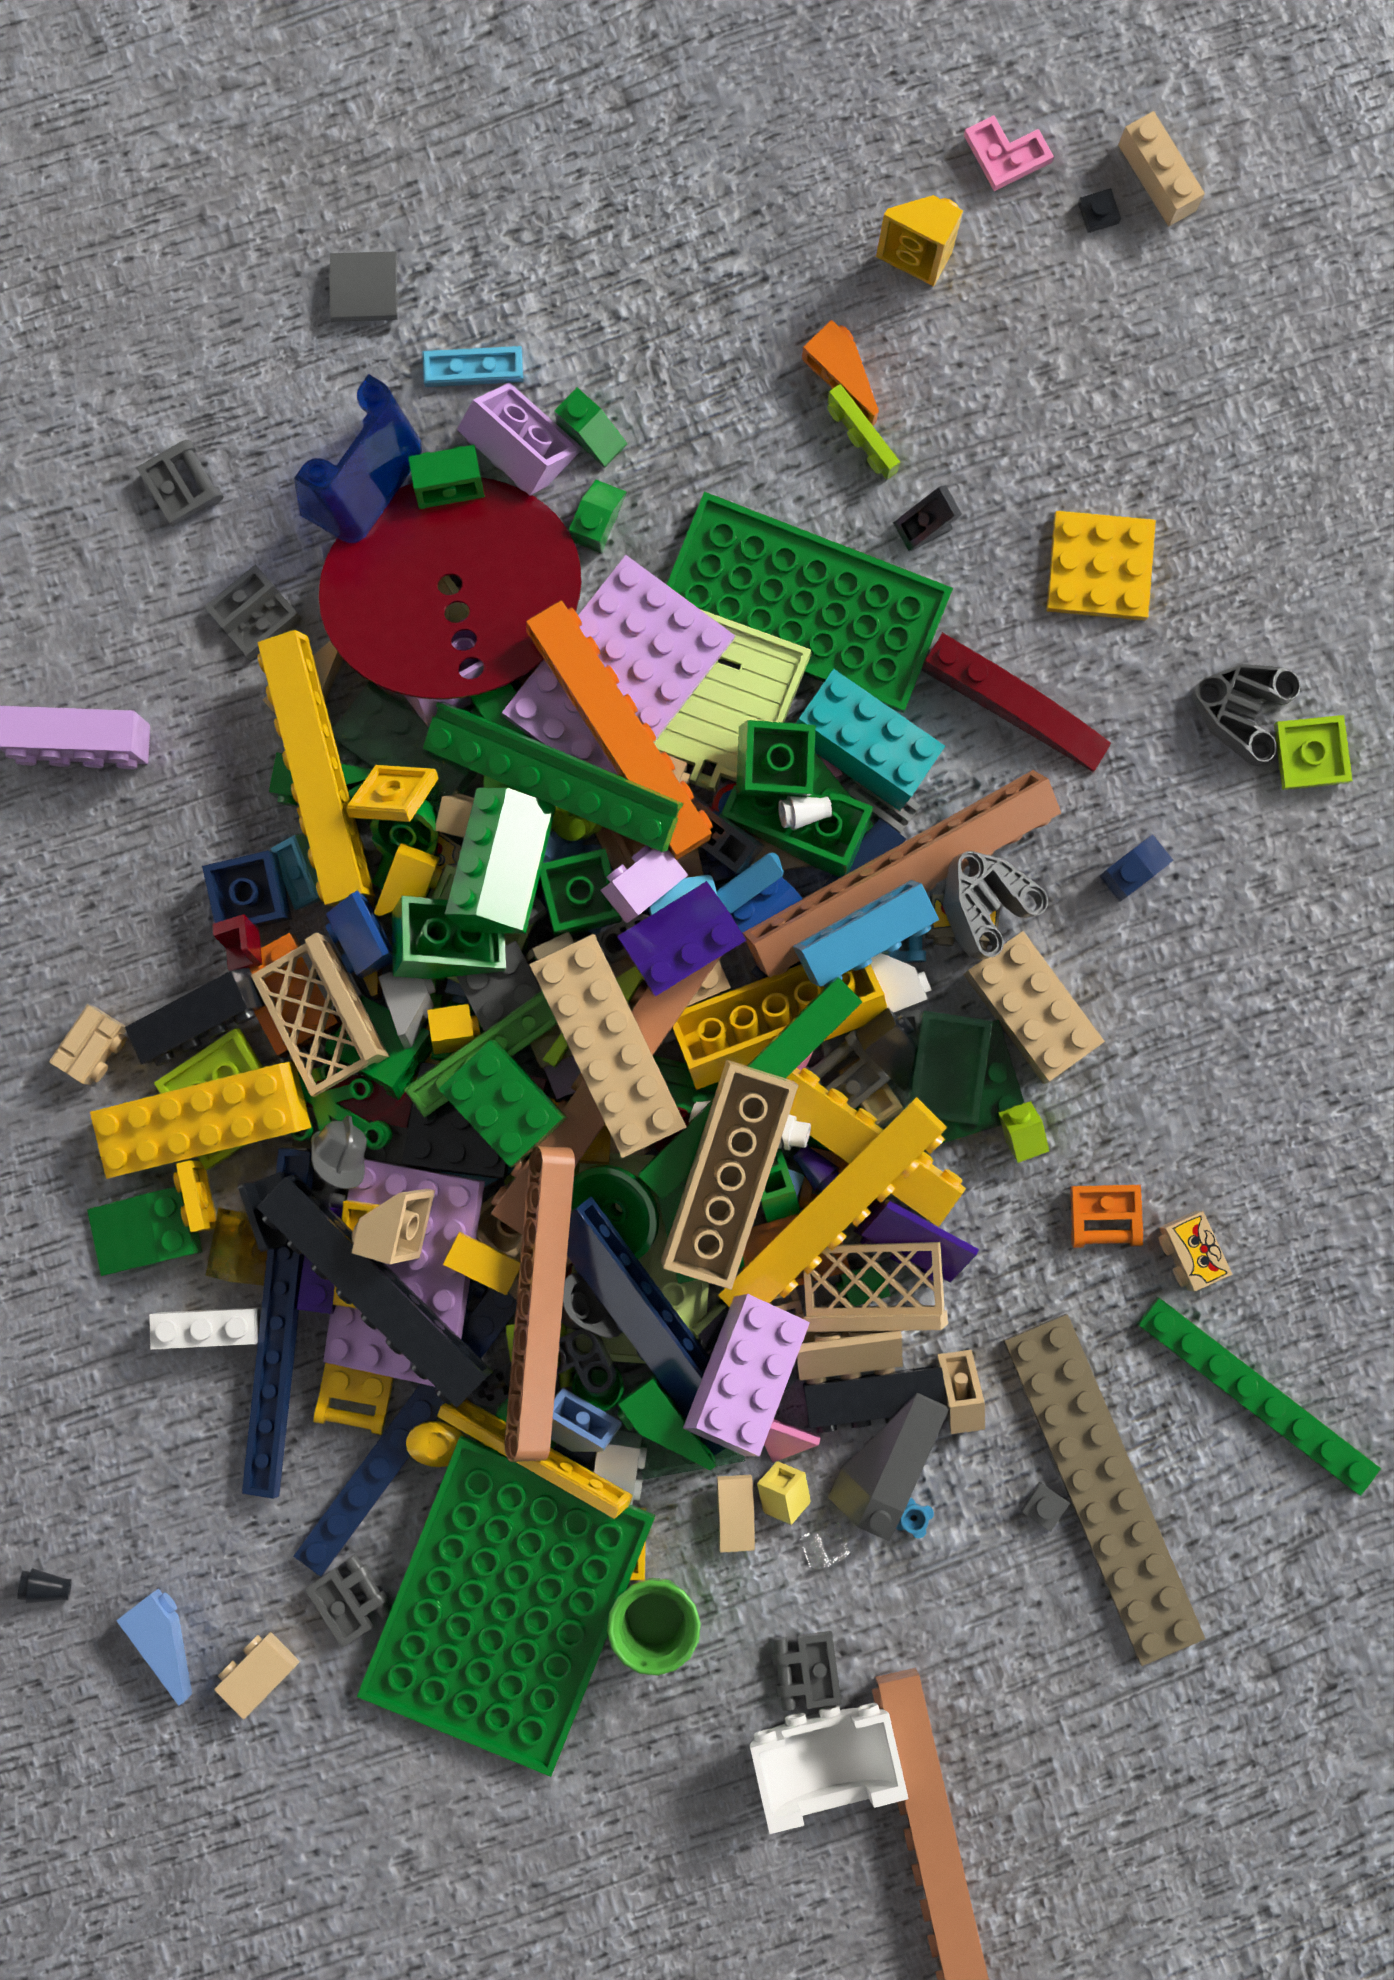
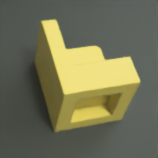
(784, 1492)

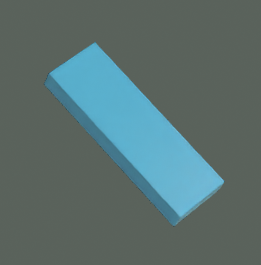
(473, 366)

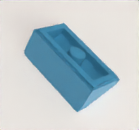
(751, 882)

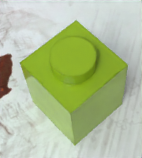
(1024, 1131)

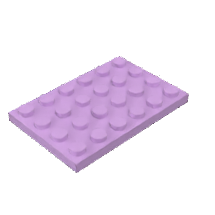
(653, 644)
(444, 1290)

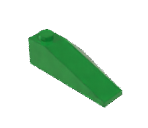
(824, 844)

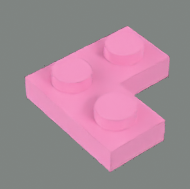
(1003, 160)

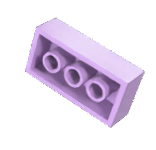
(74, 736)
(746, 1375)

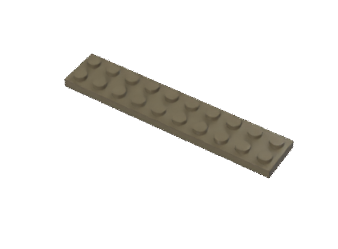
(1104, 1490)

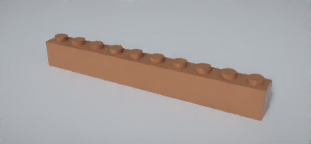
(925, 858)
(584, 1121)
(931, 1831)

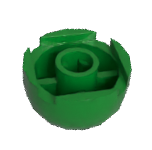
(417, 833)

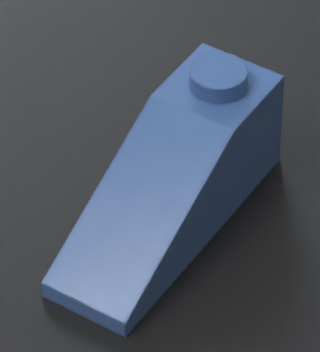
(158, 1637)

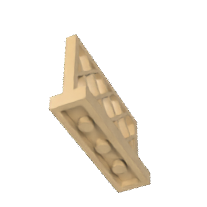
(347, 1005)
(882, 1316)

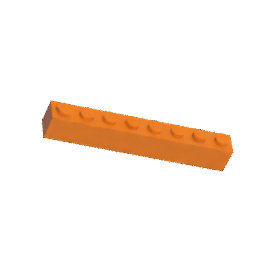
(613, 718)

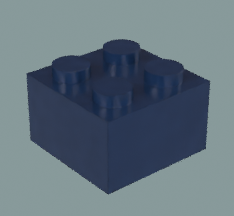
(248, 887)

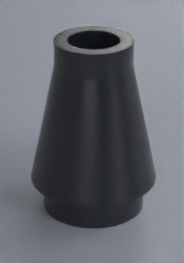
(42, 1587)

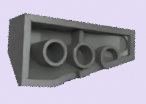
(883, 1474)

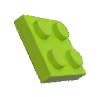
(1313, 752)

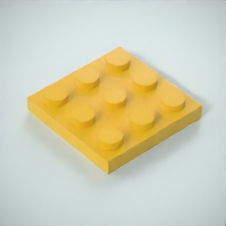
(1101, 565)

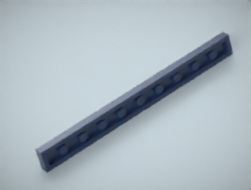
(275, 1352)
(390, 1450)

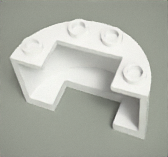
(826, 1763)

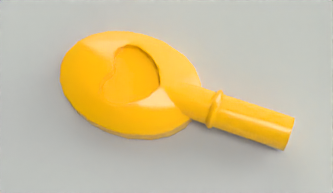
(433, 1443)

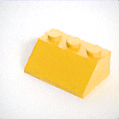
(920, 236)

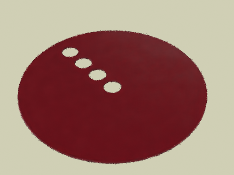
(386, 604)

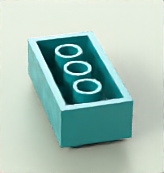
(869, 740)

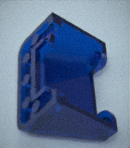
(356, 491)

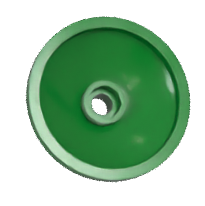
(610, 1185)

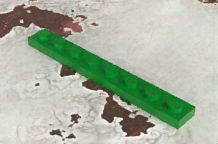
(1259, 1396)

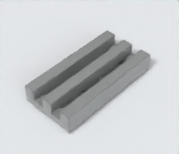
(906, 816)

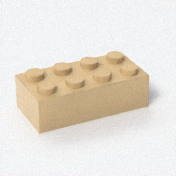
(1034, 1008)

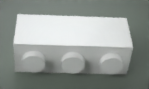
(204, 1328)

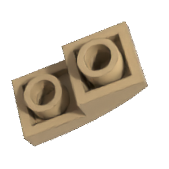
(735, 1513)

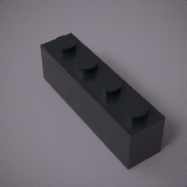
(195, 1016)
(869, 1397)

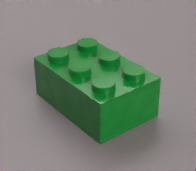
(502, 1103)

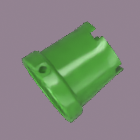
(653, 1627)

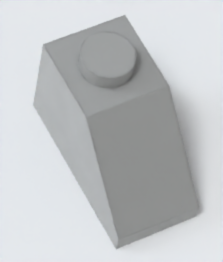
(408, 1004)

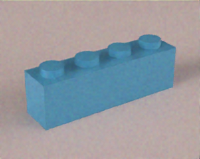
(866, 933)

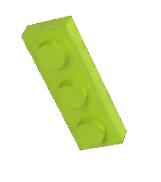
(862, 432)

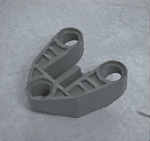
(1235, 730)
(974, 897)

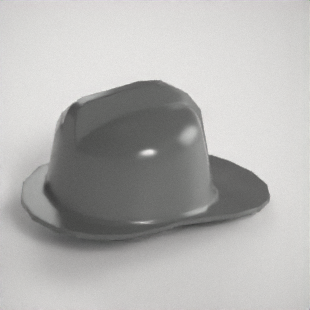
(339, 1154)
(583, 1309)

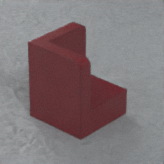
(241, 942)

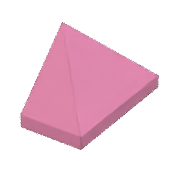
(787, 1440)

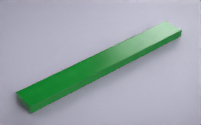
(777, 1058)

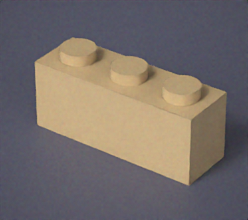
(1161, 168)

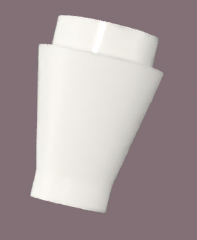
(801, 811)

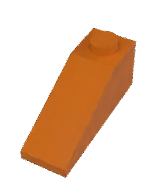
(837, 361)

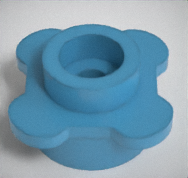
(917, 1527)

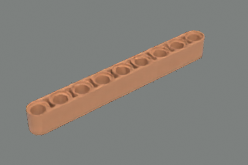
(539, 1303)

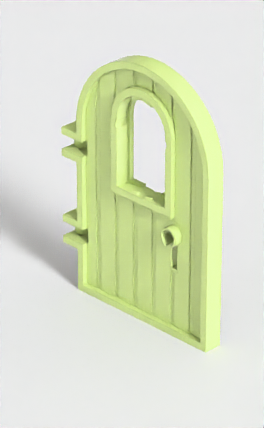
(728, 697)

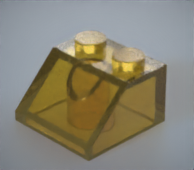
(234, 1250)

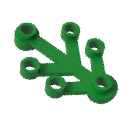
(326, 1106)

